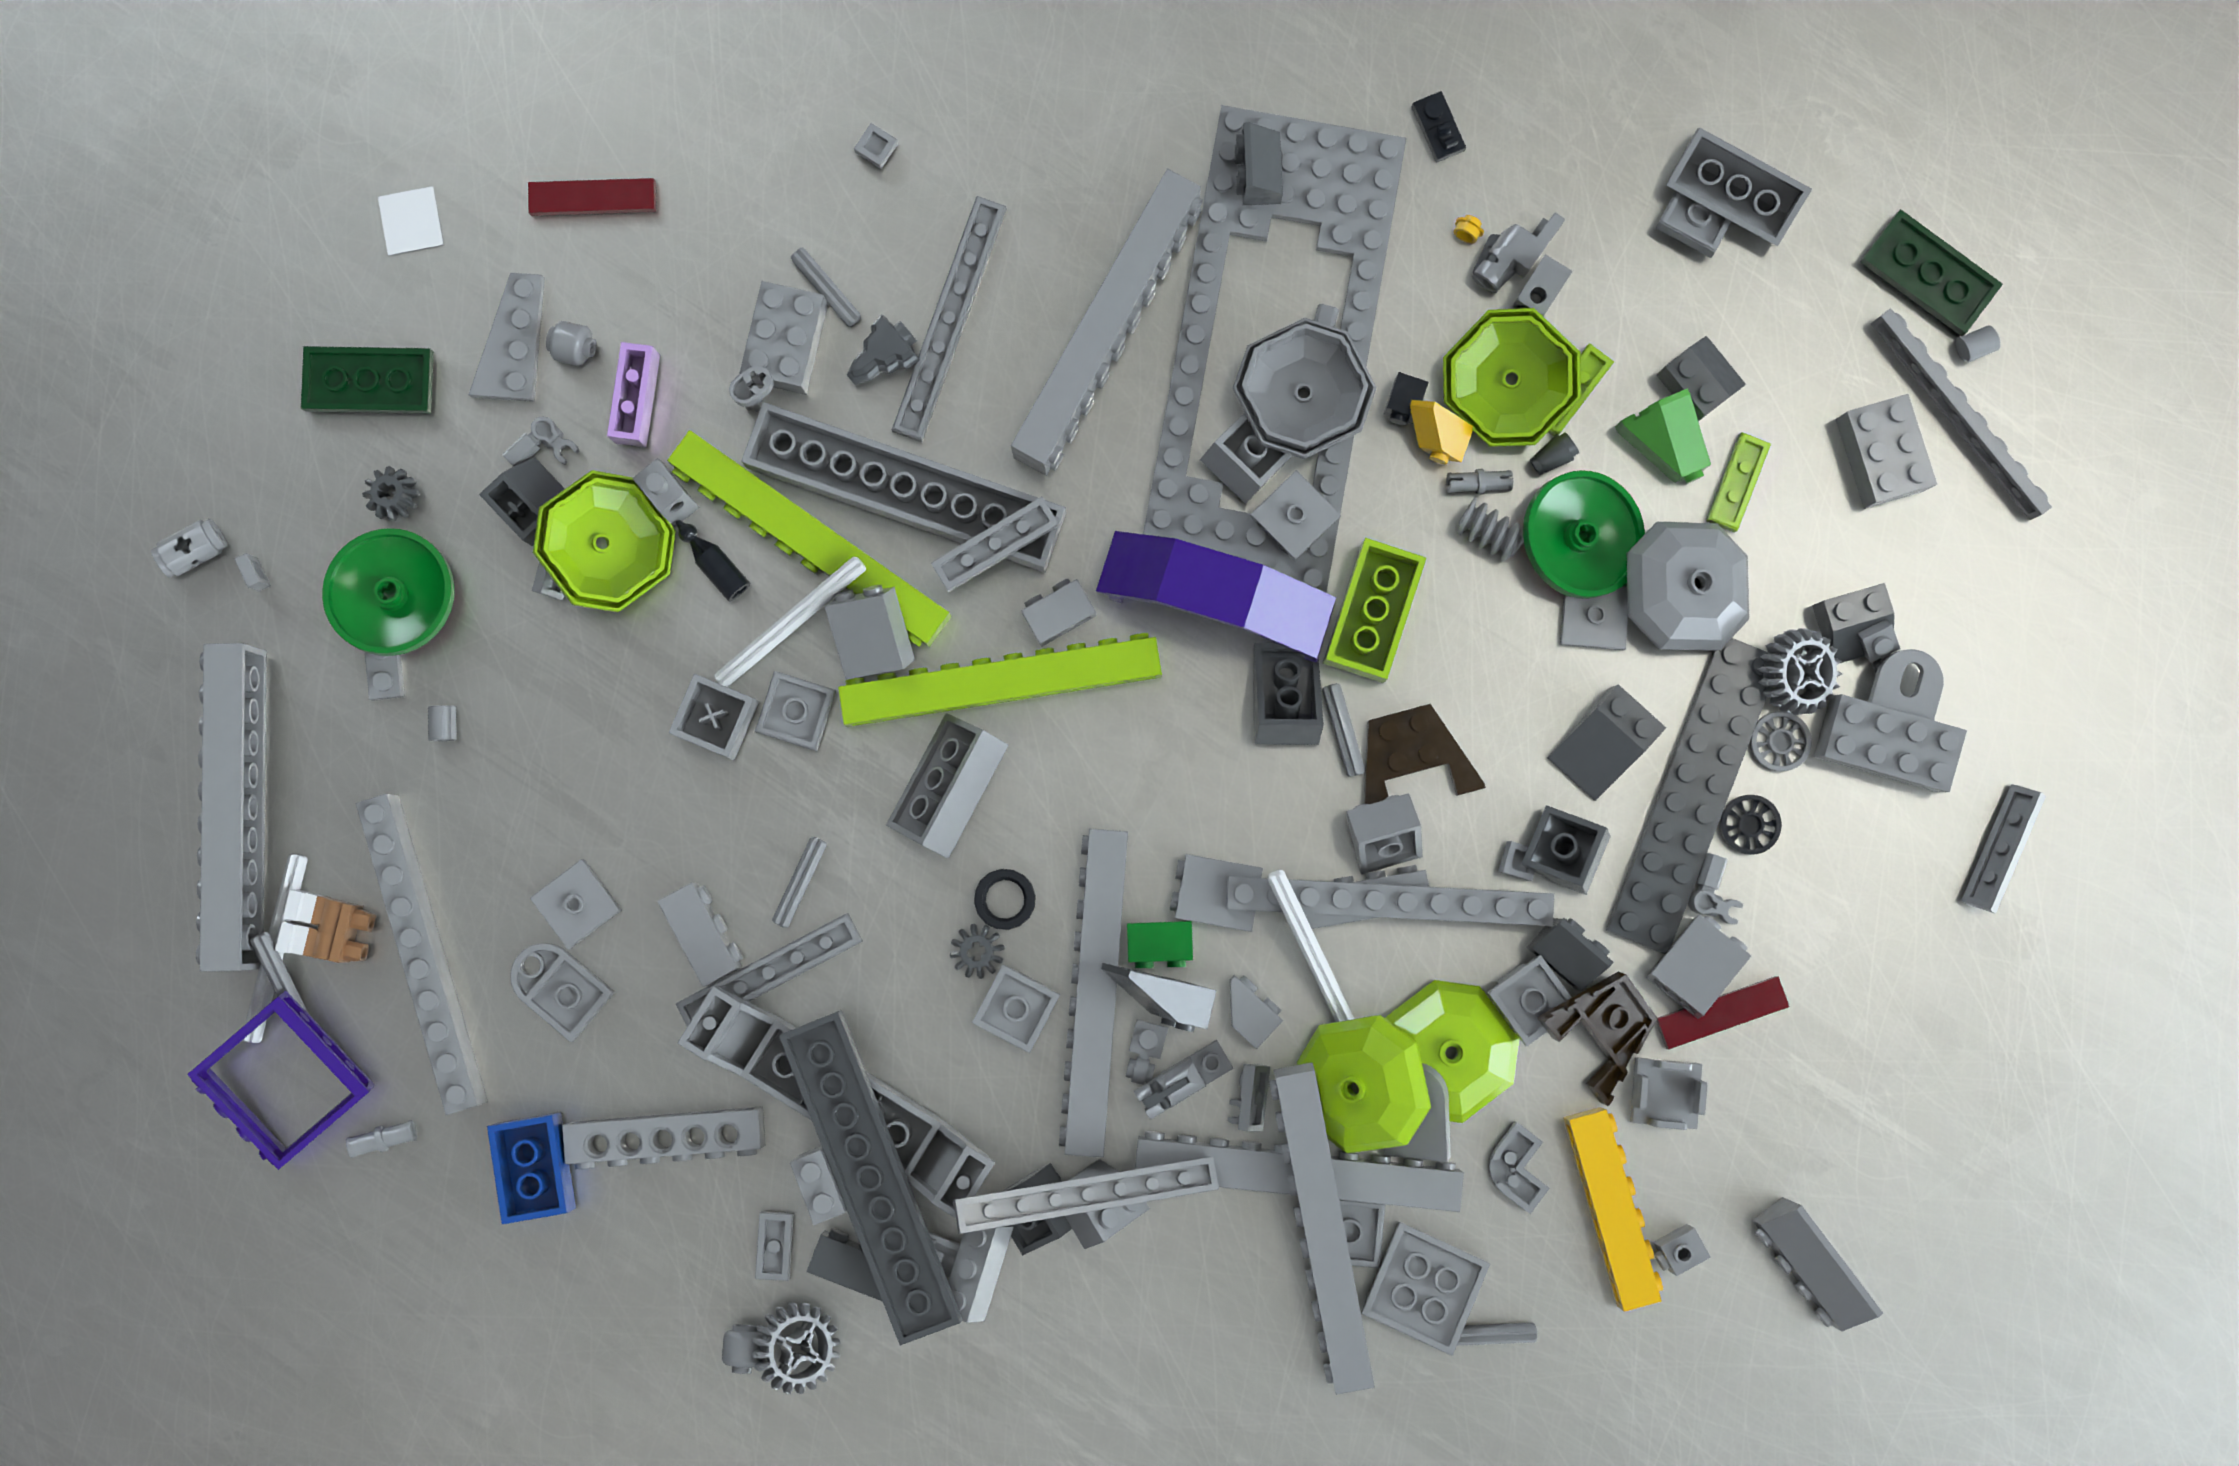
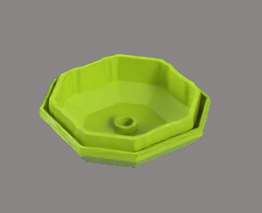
(1519, 344)
(635, 533)
(1485, 1044)
(1389, 1079)

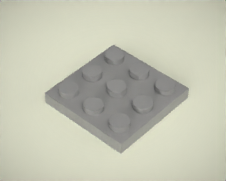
(1425, 1288)

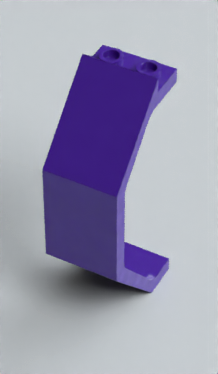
(1218, 589)

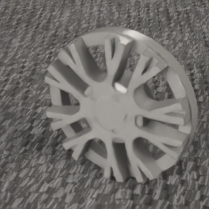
(1781, 741)

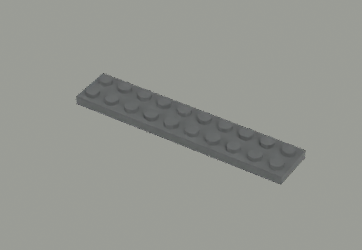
(1691, 798)
(870, 1178)

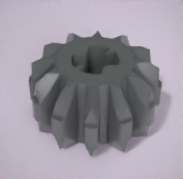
(379, 492)
(969, 944)

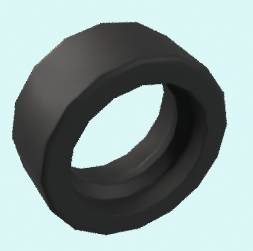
(981, 905)

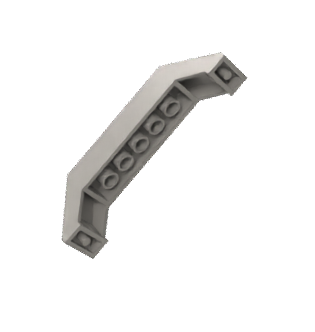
(748, 1043)

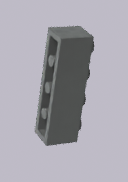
(843, 1263)

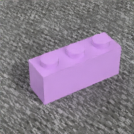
(633, 394)

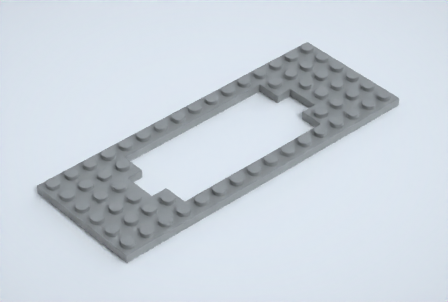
(1329, 180)

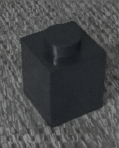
(1402, 393)

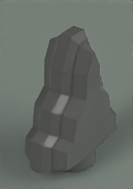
(883, 351)

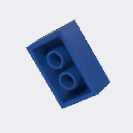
(531, 1168)

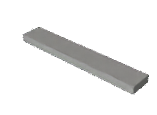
(781, 964)

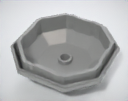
(1312, 359)
(1663, 587)

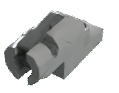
(1513, 253)
(1183, 1079)

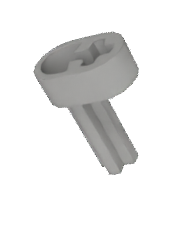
(745, 391)

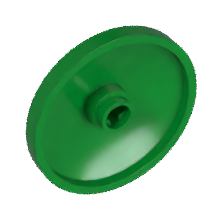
(1581, 533)
(388, 592)

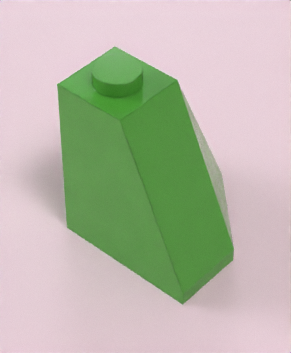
(1669, 437)

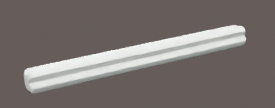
(790, 622)
(1309, 946)
(263, 989)

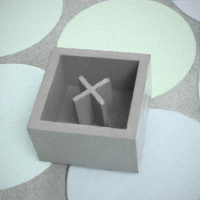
(714, 716)

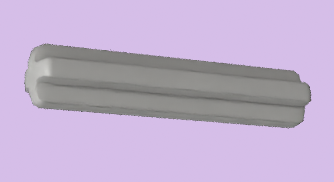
(825, 286)
(1343, 730)
(799, 882)
(274, 966)
(1498, 1334)

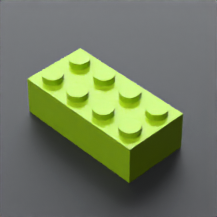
(1374, 610)

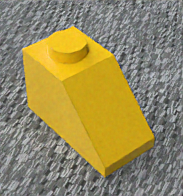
(1440, 431)

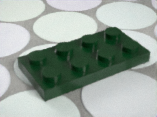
(1931, 272)
(367, 379)

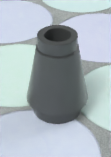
(1554, 454)

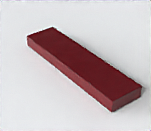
(592, 197)
(1726, 1012)

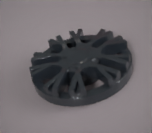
(1750, 824)

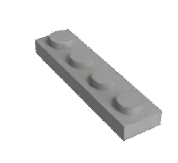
(995, 544)
(2003, 848)

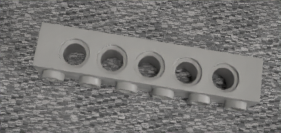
(579, 1137)

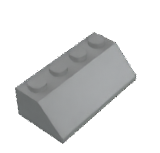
(1738, 186)
(947, 785)
(1815, 1265)

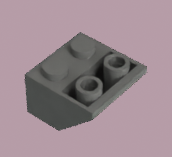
(1261, 167)
(519, 494)
(1570, 953)

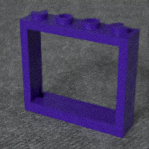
(321, 1044)

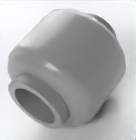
(570, 343)
(739, 1346)

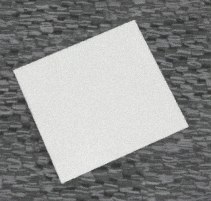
(410, 220)

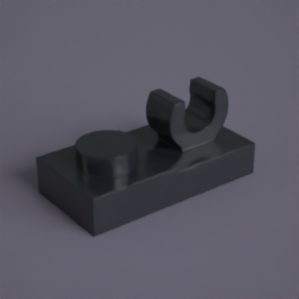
(1438, 126)

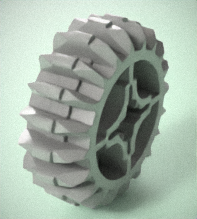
(1789, 673)
(790, 1359)

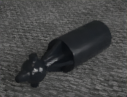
(714, 563)

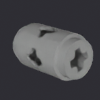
(205, 544)

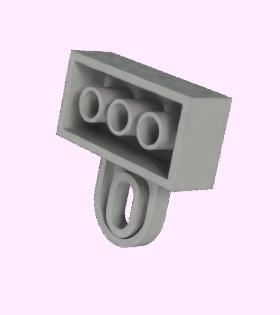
(1895, 732)

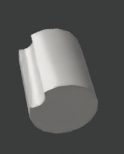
(1978, 343)
(442, 723)

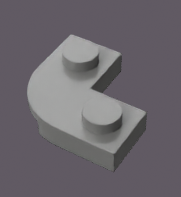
(1508, 1169)

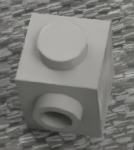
(1680, 1250)

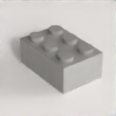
(785, 335)
(1886, 451)

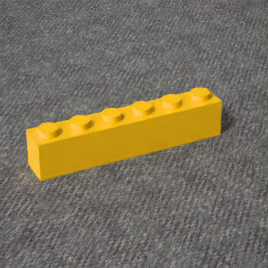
(1612, 1208)

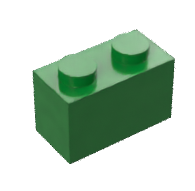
(1160, 942)

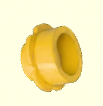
(1468, 229)

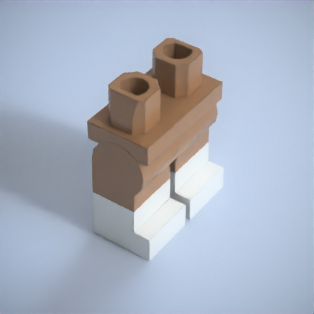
(335, 932)

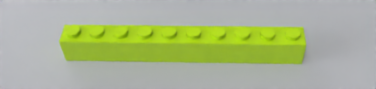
(798, 531)
(999, 681)

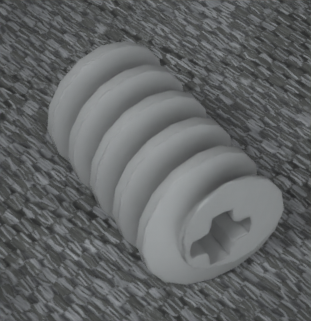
(1491, 530)

